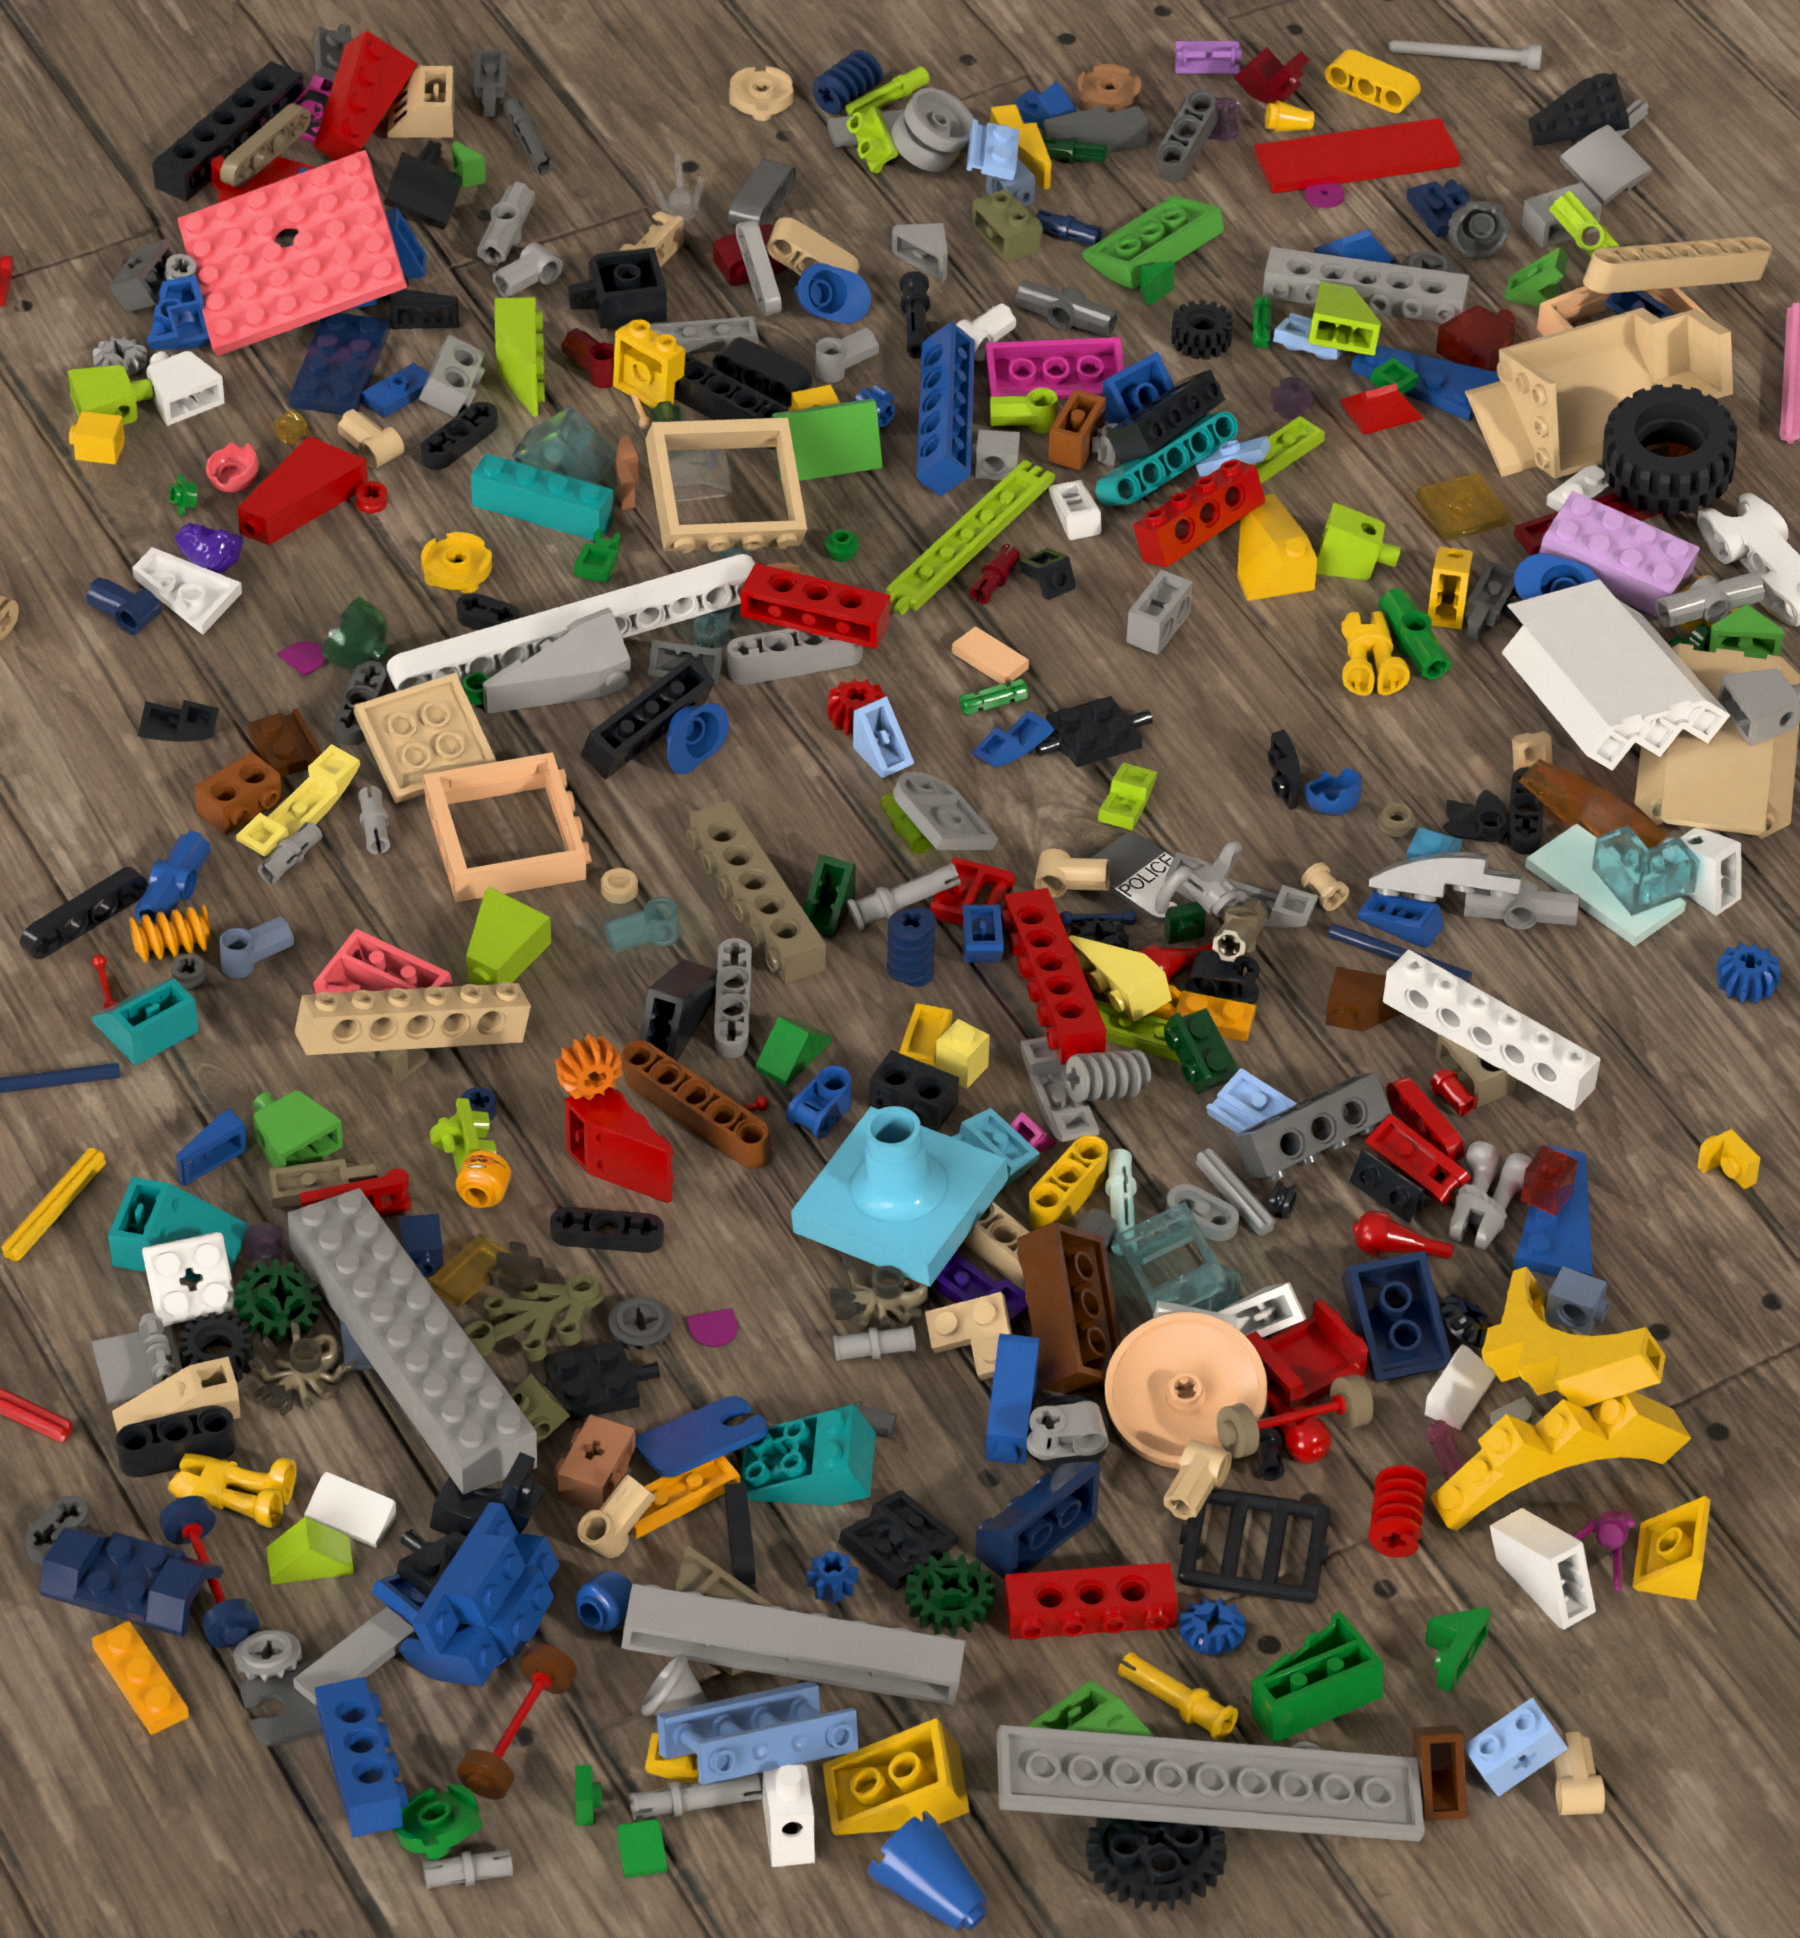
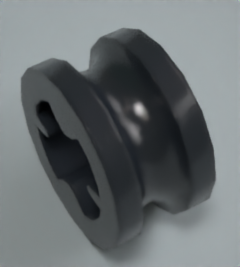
(1283, 1199)

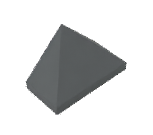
(668, 655)

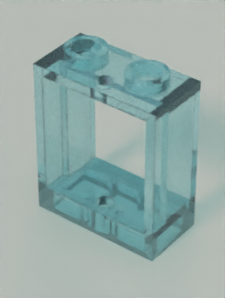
(1176, 1229)

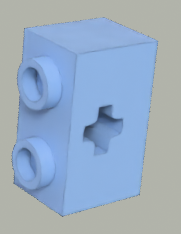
(1515, 1747)

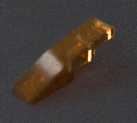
(1582, 801)

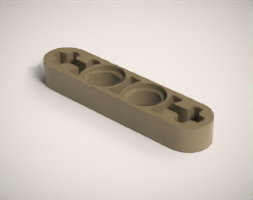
(265, 145)

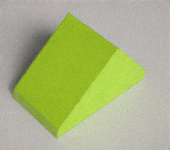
(309, 1553)

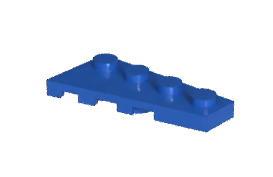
(1439, 381)
(1562, 1239)

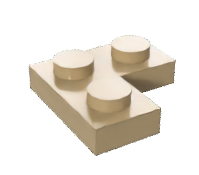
(971, 1323)

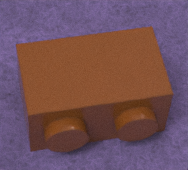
(1074, 428)

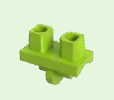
(873, 137)
(461, 1133)

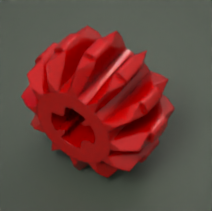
(850, 697)

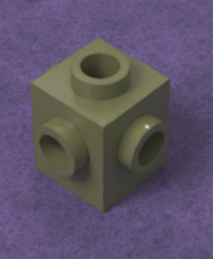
(539, 1406)

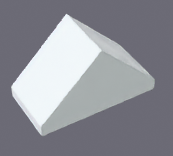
(1266, 1310)

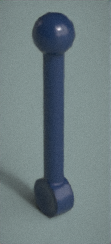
(1128, 917)

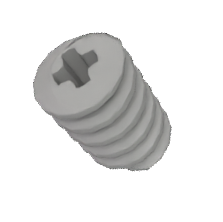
(1107, 1075)

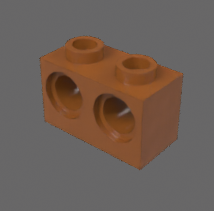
(238, 793)

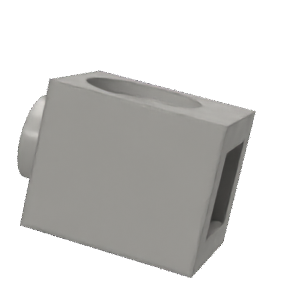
(995, 454)

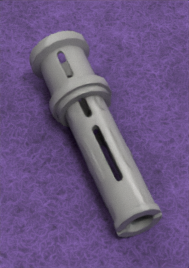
(887, 901)

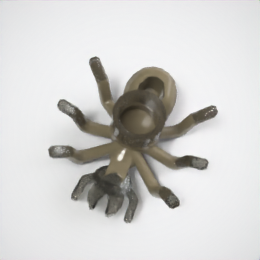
(888, 1292)
(308, 1362)

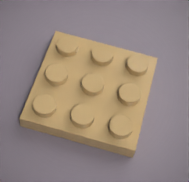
(422, 733)

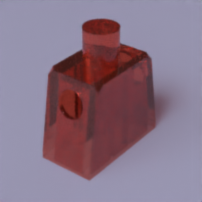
(1476, 337)

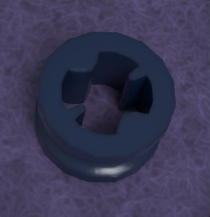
(482, 1097)

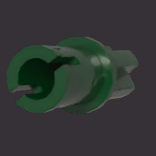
(1074, 150)

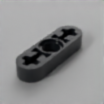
(442, 450)
(1518, 820)
(618, 1241)
(739, 1532)

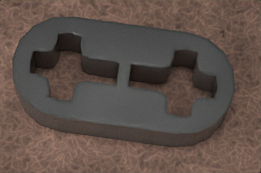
(51, 1524)

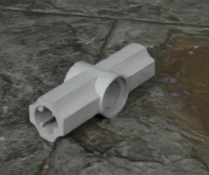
(506, 224)
(1710, 599)
(1524, 908)

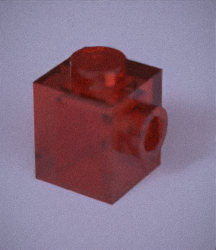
(1549, 1180)

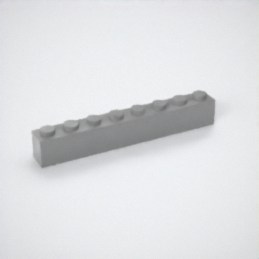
(793, 1644)

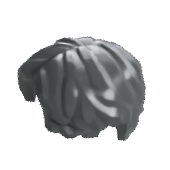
(1479, 229)

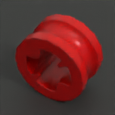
(371, 489)

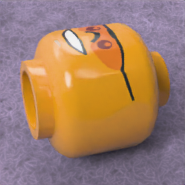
(483, 1179)

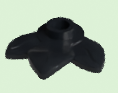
(1480, 821)

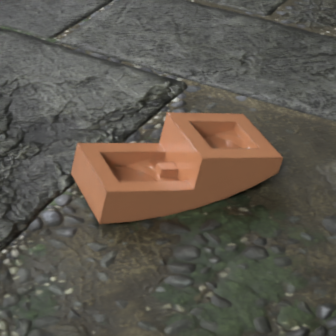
(626, 472)

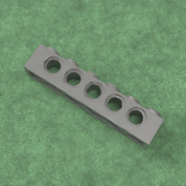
(1383, 286)

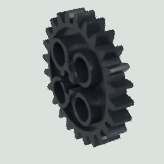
(1155, 1859)

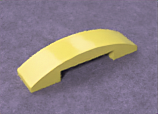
(309, 802)

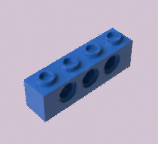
(360, 1756)

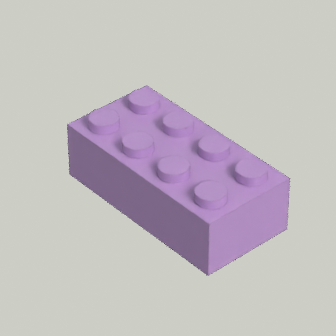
(1623, 552)

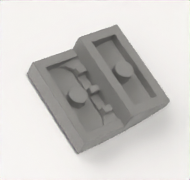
(1605, 164)

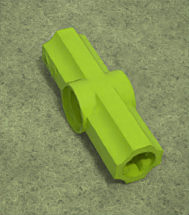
(1579, 220)

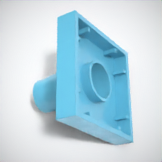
(900, 1194)

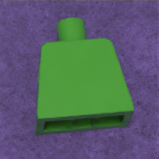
(294, 1129)

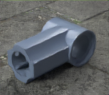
(245, 947)

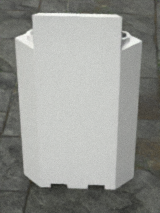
(1608, 674)

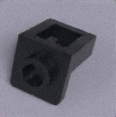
(1051, 570)

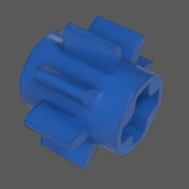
(885, 409)
(832, 1576)

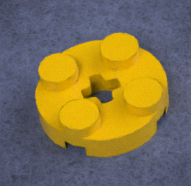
(464, 576)

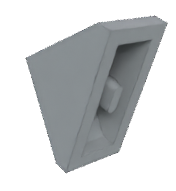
(922, 247)

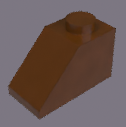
(1358, 1000)
(1441, 1771)

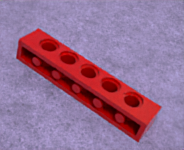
(1052, 974)

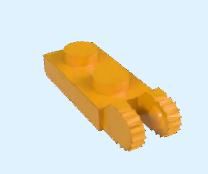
(1230, 1017)

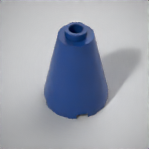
(930, 1874)

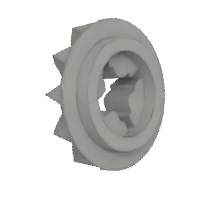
(134, 354)
(252, 1651)

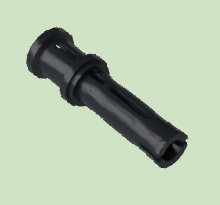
(915, 305)

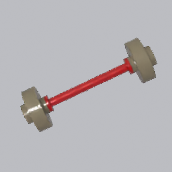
(1349, 1401)

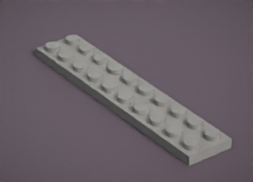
(1209, 1783)

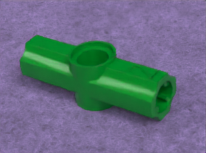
(1414, 634)

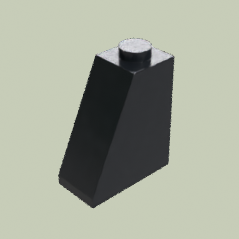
(677, 1006)

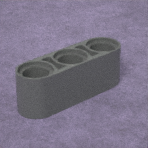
(1187, 122)
(763, 193)

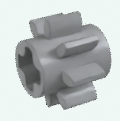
(1102, 446)

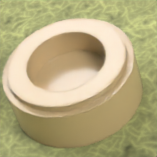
(619, 885)

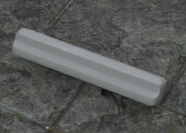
(1235, 1191)

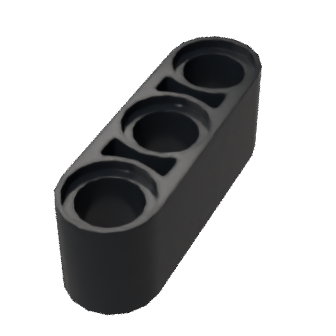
(763, 370)
(161, 1442)

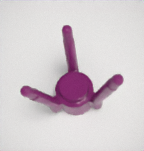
(1611, 1532)

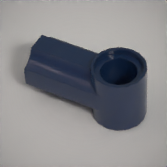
(130, 609)

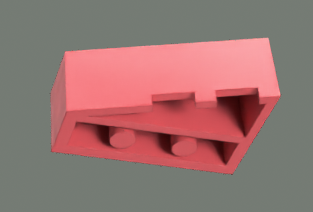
(377, 966)

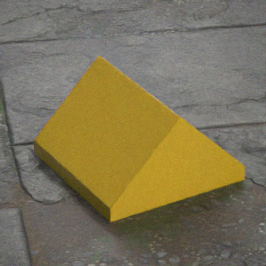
(1673, 1551)

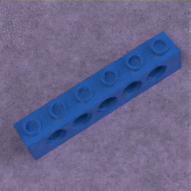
(946, 409)

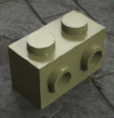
(1006, 225)

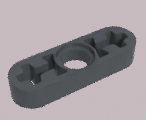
(358, 690)

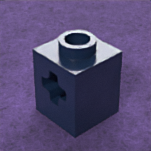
(423, 1242)

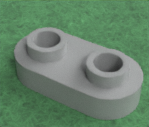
(1213, 1215)

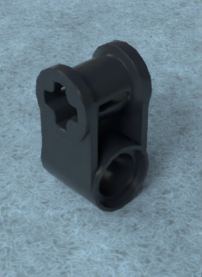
(1223, 978)

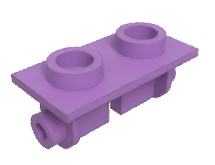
(1207, 57)

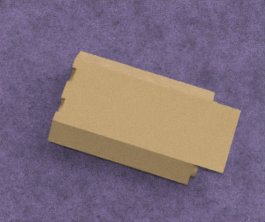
(1726, 780)

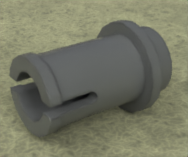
(881, 1421)

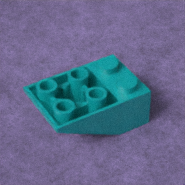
(164, 1213)
(812, 1460)

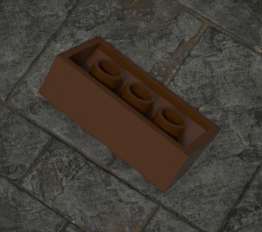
(1070, 1306)

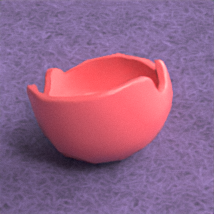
(232, 468)

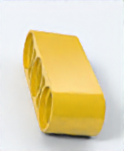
(1372, 81)
(1068, 1182)

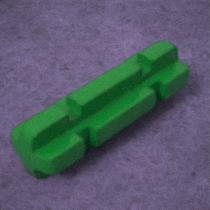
(1262, 322)
(993, 697)

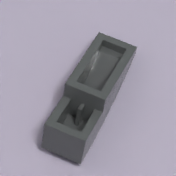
(1117, 130)

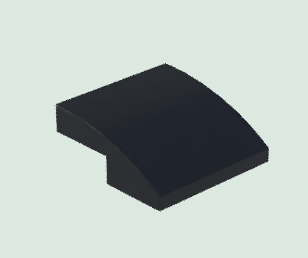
(423, 190)
(897, 1538)

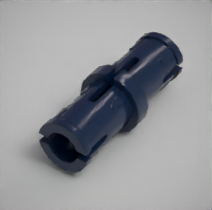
(1069, 228)

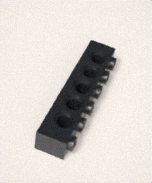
(187, 163)

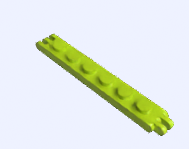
(968, 537)

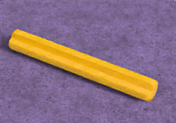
(53, 1204)

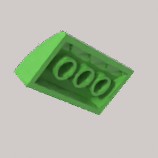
(1155, 237)

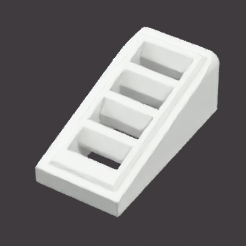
(1076, 509)

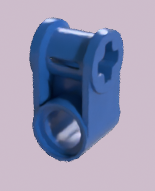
(822, 1101)

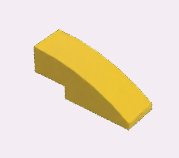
(1030, 145)

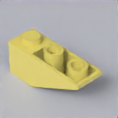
(1124, 976)

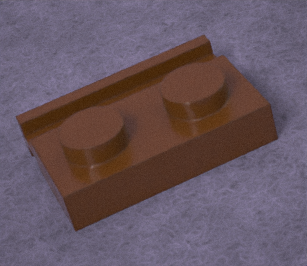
(284, 742)

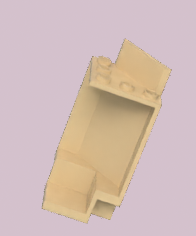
(1566, 384)

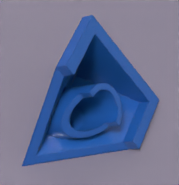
(1357, 246)

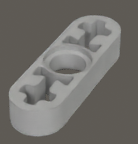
(758, 268)

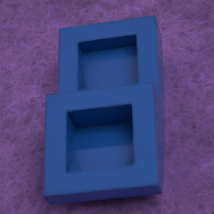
(1005, 747)

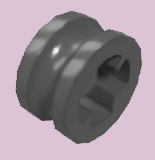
(189, 963)

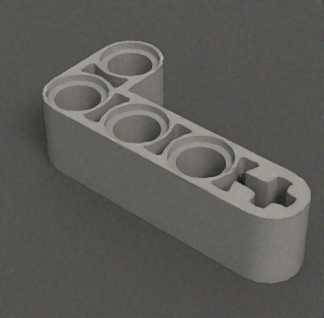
(786, 655)

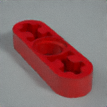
(1423, 1117)

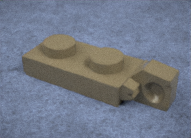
(289, 1181)

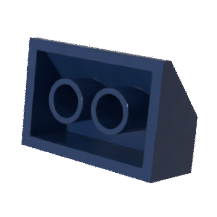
(1040, 1519)

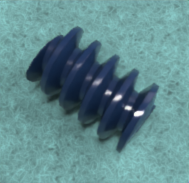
(846, 81)
(911, 946)

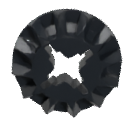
(1110, 933)
(1465, 1319)

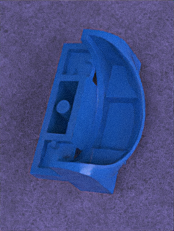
(495, 1587)

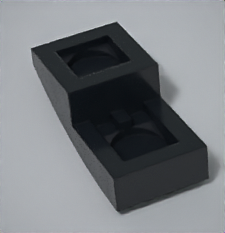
(166, 723)

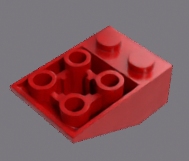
(618, 1144)

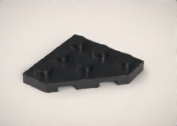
(1581, 111)

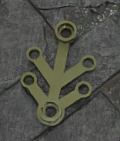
(578, 1295)

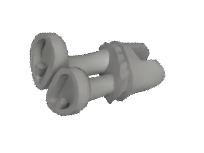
(1473, 1202)

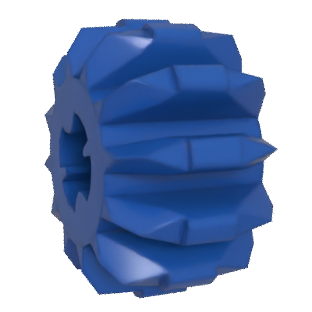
(1748, 973)

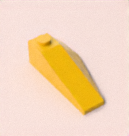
(1274, 553)

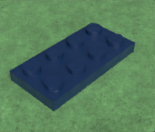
(339, 363)

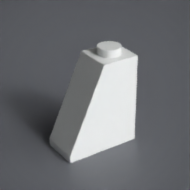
(1546, 1565)

